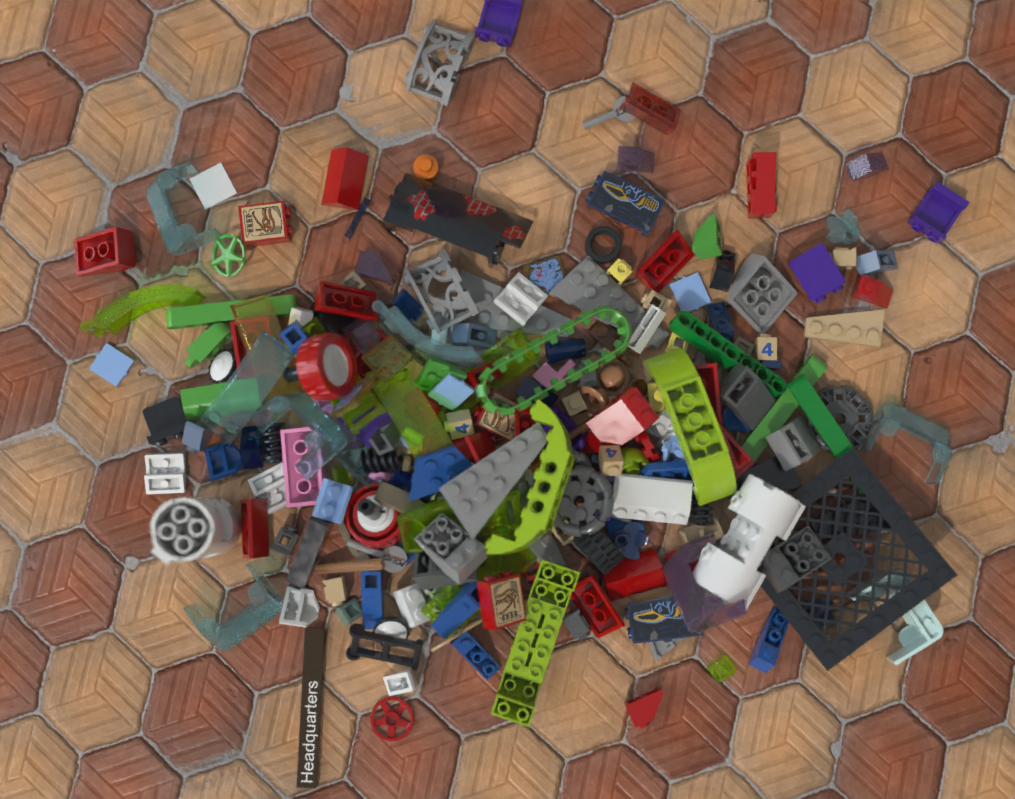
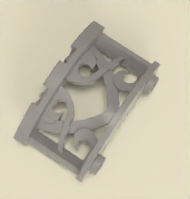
(460, 42)
(462, 301)

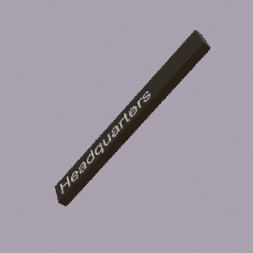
(310, 708)

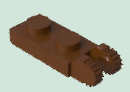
(606, 337)

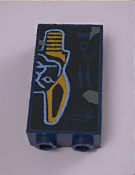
(625, 202)
(656, 621)

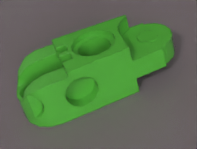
(208, 344)

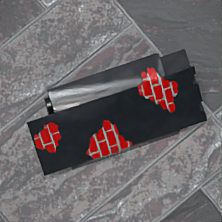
(454, 218)

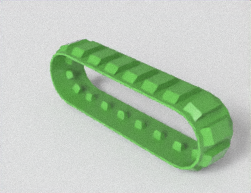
(615, 316)

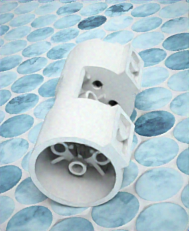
(761, 517)
(194, 529)

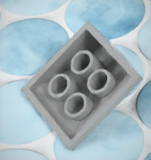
(760, 293)

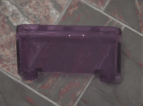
(697, 611)

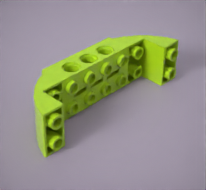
(694, 425)
(537, 523)
(534, 643)

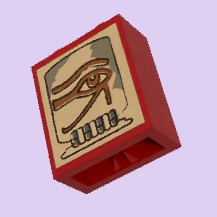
(265, 224)
(501, 426)
(501, 600)

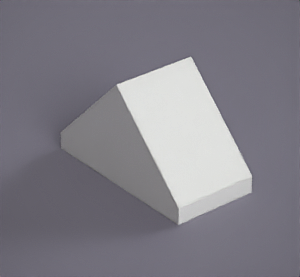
(401, 682)

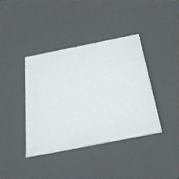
(213, 185)

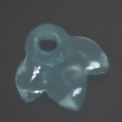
(840, 226)

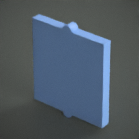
(690, 293)
(111, 365)
(451, 392)

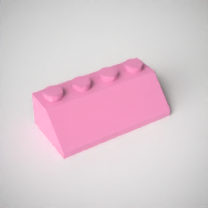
(297, 489)

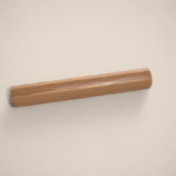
(349, 566)

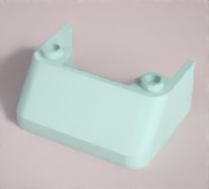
(921, 622)

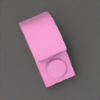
(546, 373)

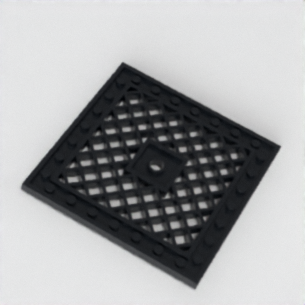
(893, 608)

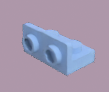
(671, 450)
(332, 501)

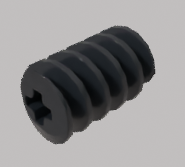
(273, 443)
(386, 462)
(698, 513)

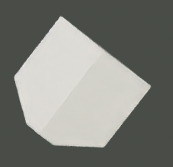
(299, 607)

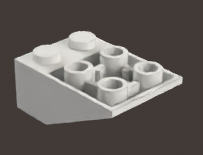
(411, 600)

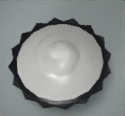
(222, 366)
(393, 627)

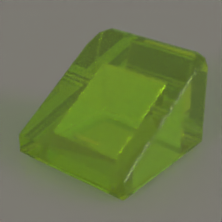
(341, 475)
(722, 668)

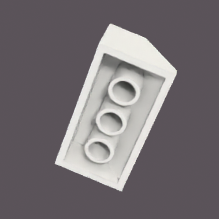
(652, 498)

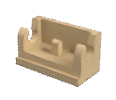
(695, 531)

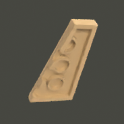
(850, 328)

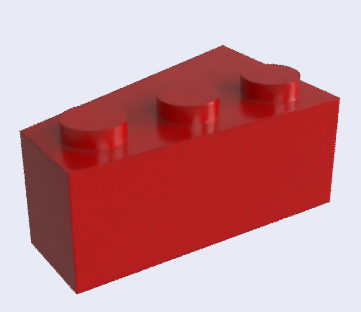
(761, 184)

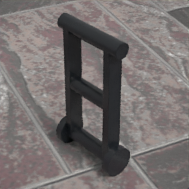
(358, 632)

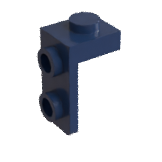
(720, 320)

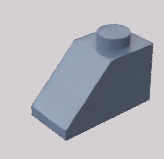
(876, 262)
(473, 335)
(196, 437)

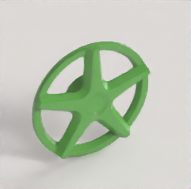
(229, 255)

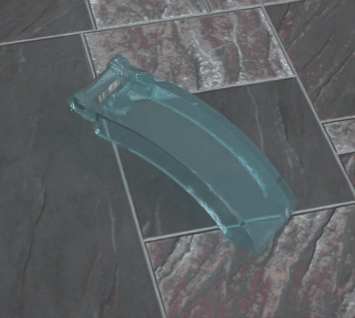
(422, 343)
(247, 387)

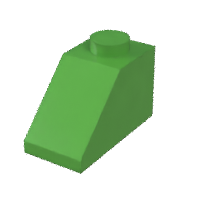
(708, 239)

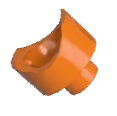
(426, 167)

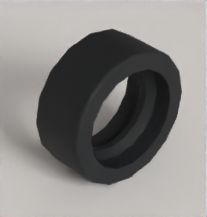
(600, 231)

